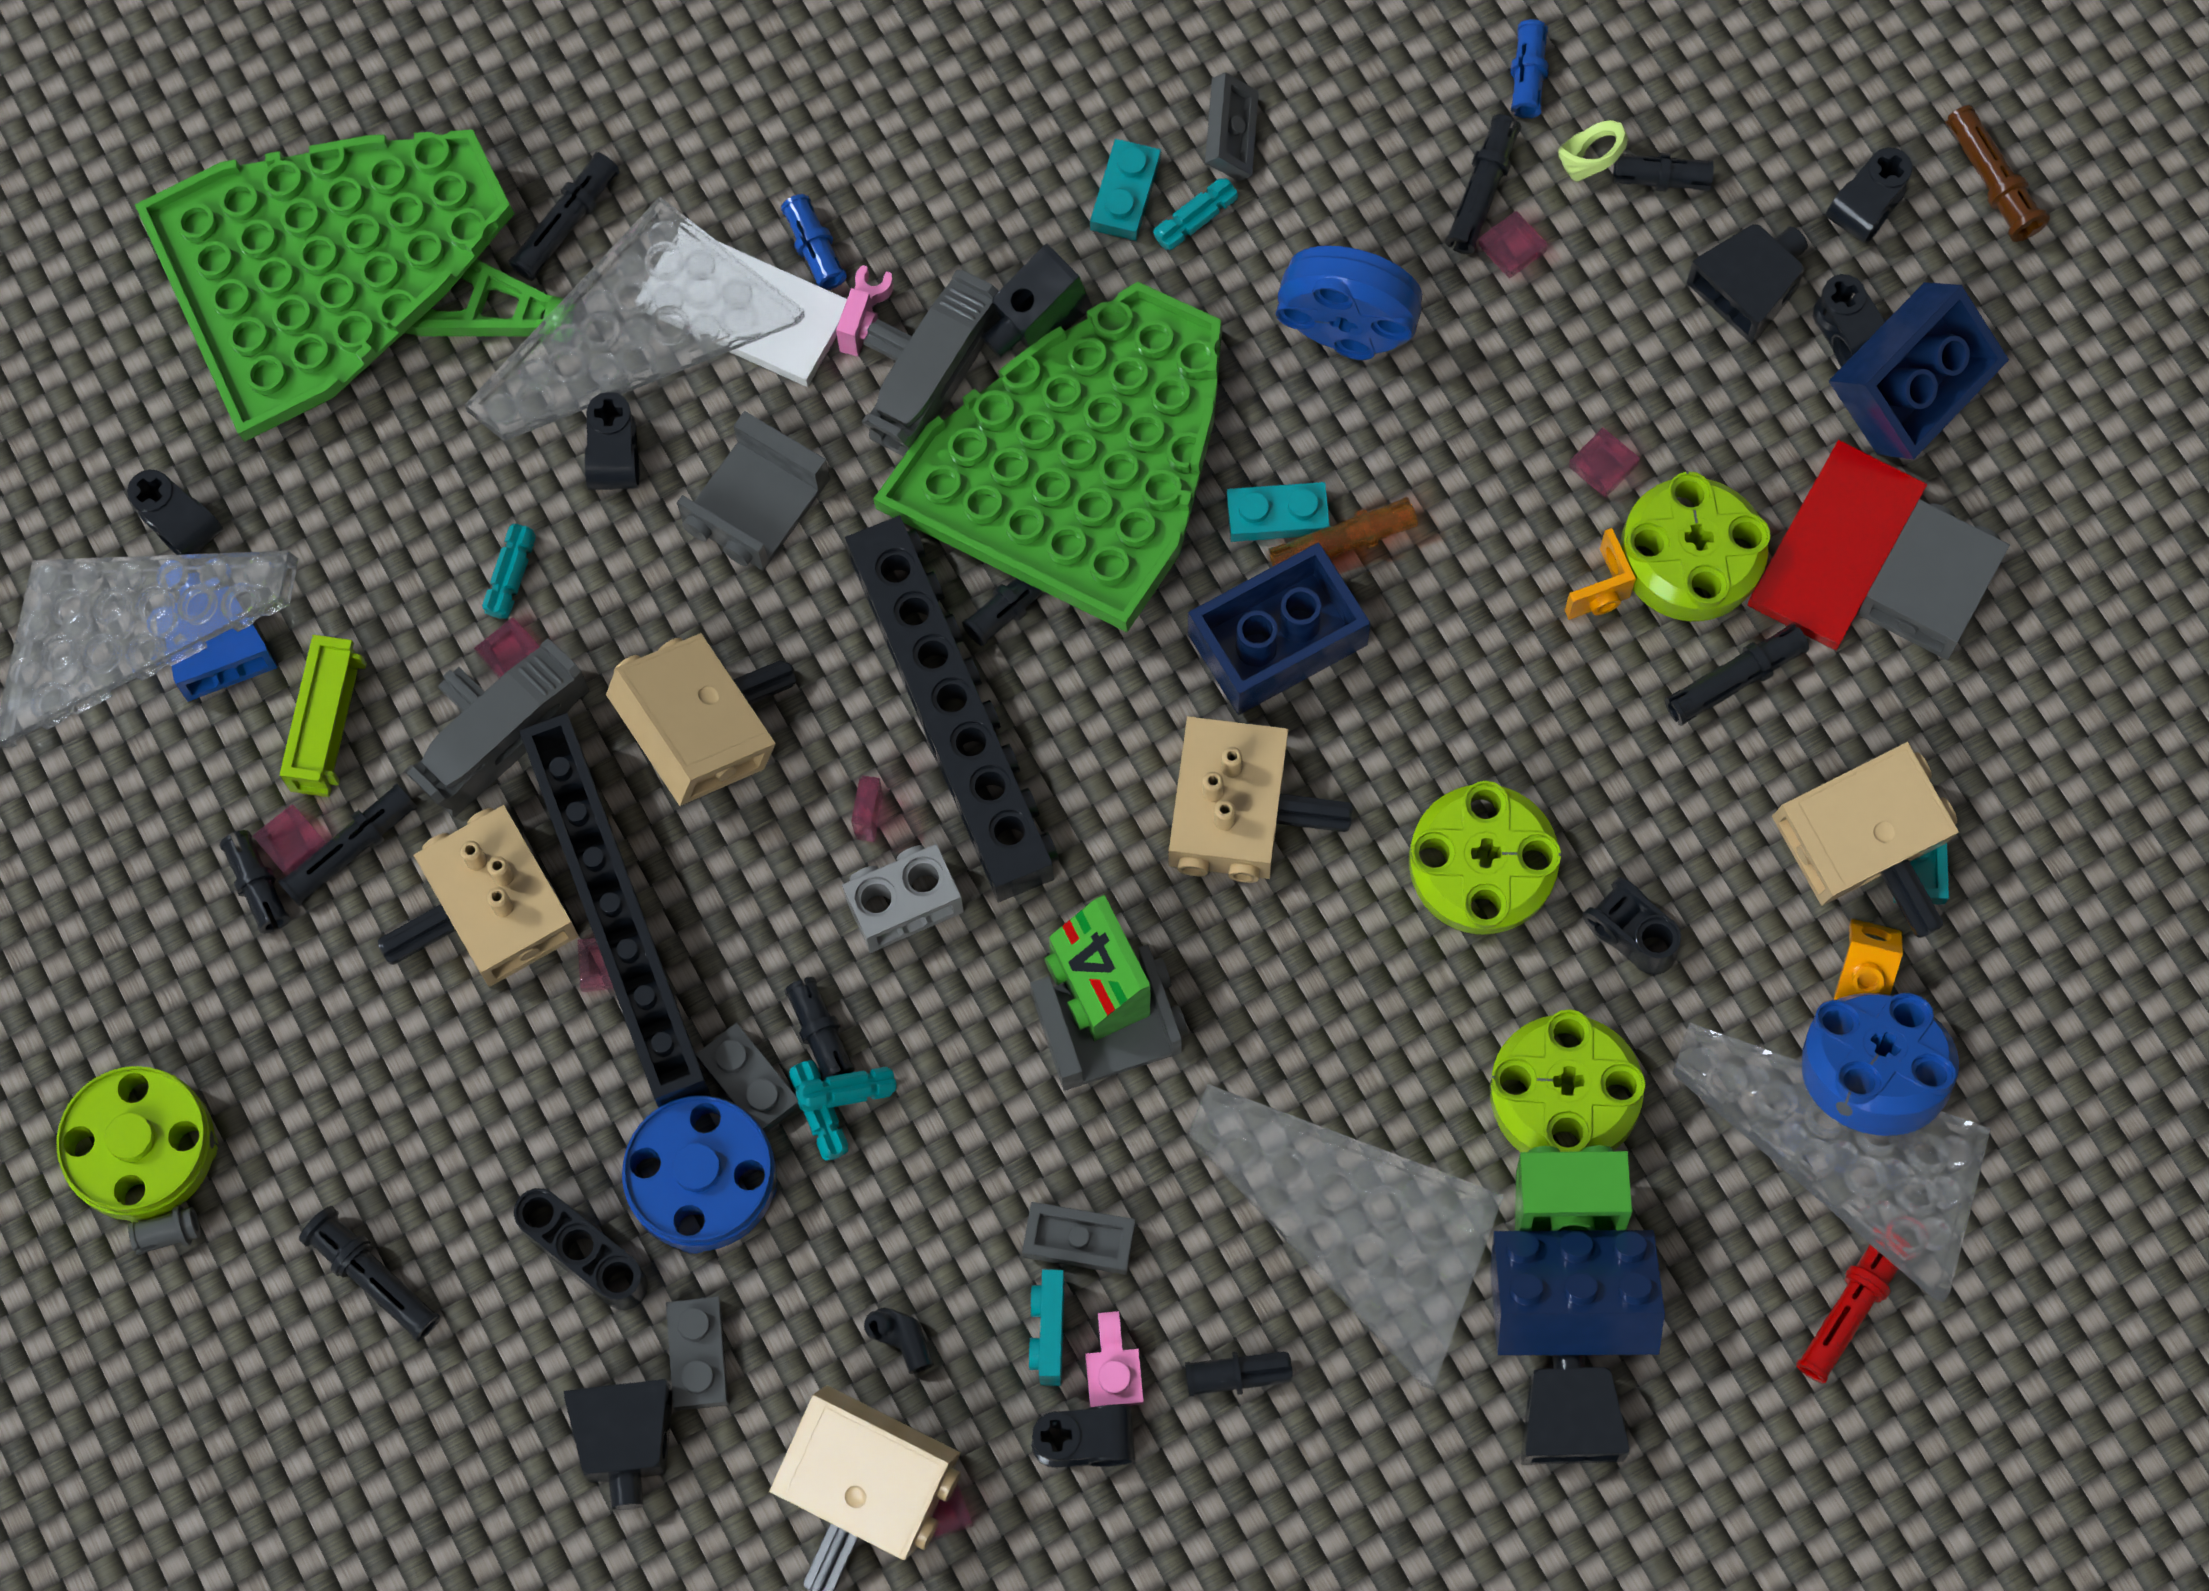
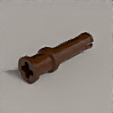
(2007, 190)

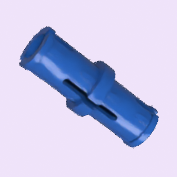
(1529, 69)
(813, 241)

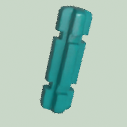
(1195, 213)
(509, 571)
(846, 1089)
(822, 1122)

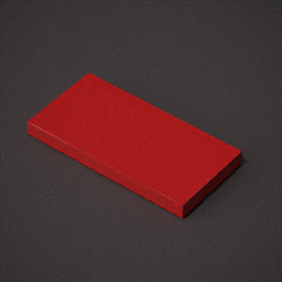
(1837, 545)

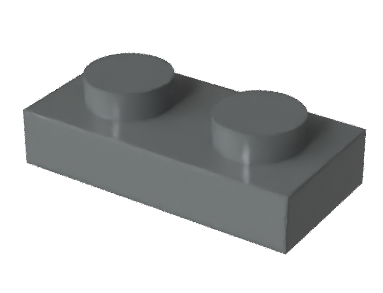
(1231, 127)
(748, 1078)
(1078, 1238)
(697, 1353)

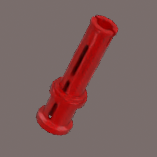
(1865, 1286)

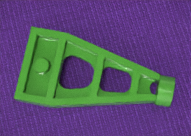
(470, 322)

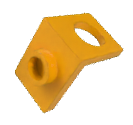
(1607, 594)
(1870, 962)

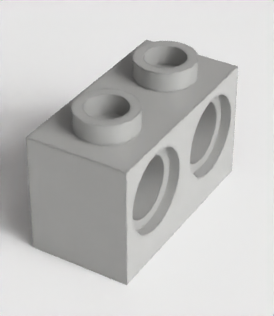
(909, 909)

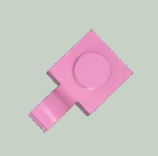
(858, 311)
(1113, 1372)

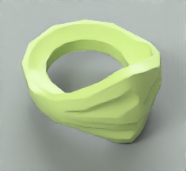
(1575, 148)

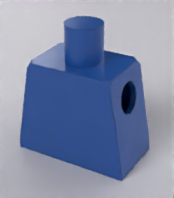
(225, 662)

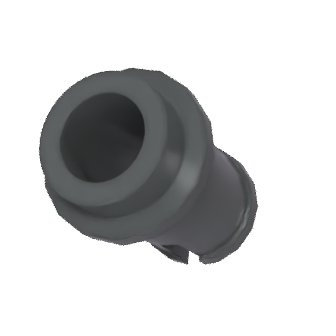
(164, 1230)

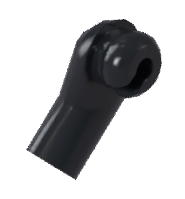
(903, 1333)

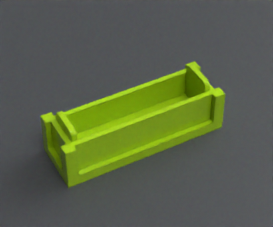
(320, 716)

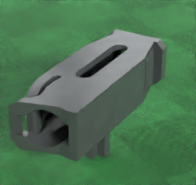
(930, 361)
(486, 734)

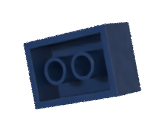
(1919, 370)
(1278, 628)
(1576, 1292)

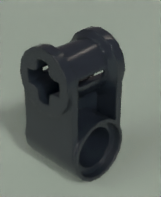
(1870, 197)
(1847, 321)
(611, 450)
(175, 517)
(1627, 920)
(1097, 1437)

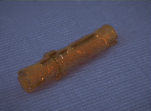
(1353, 533)

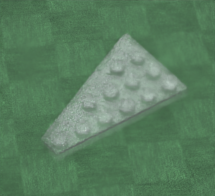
(640, 314)
(124, 619)
(1895, 1191)
(1370, 1223)

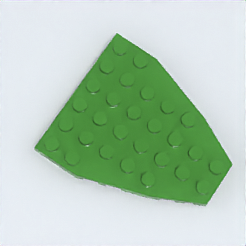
(319, 259)
(1076, 456)

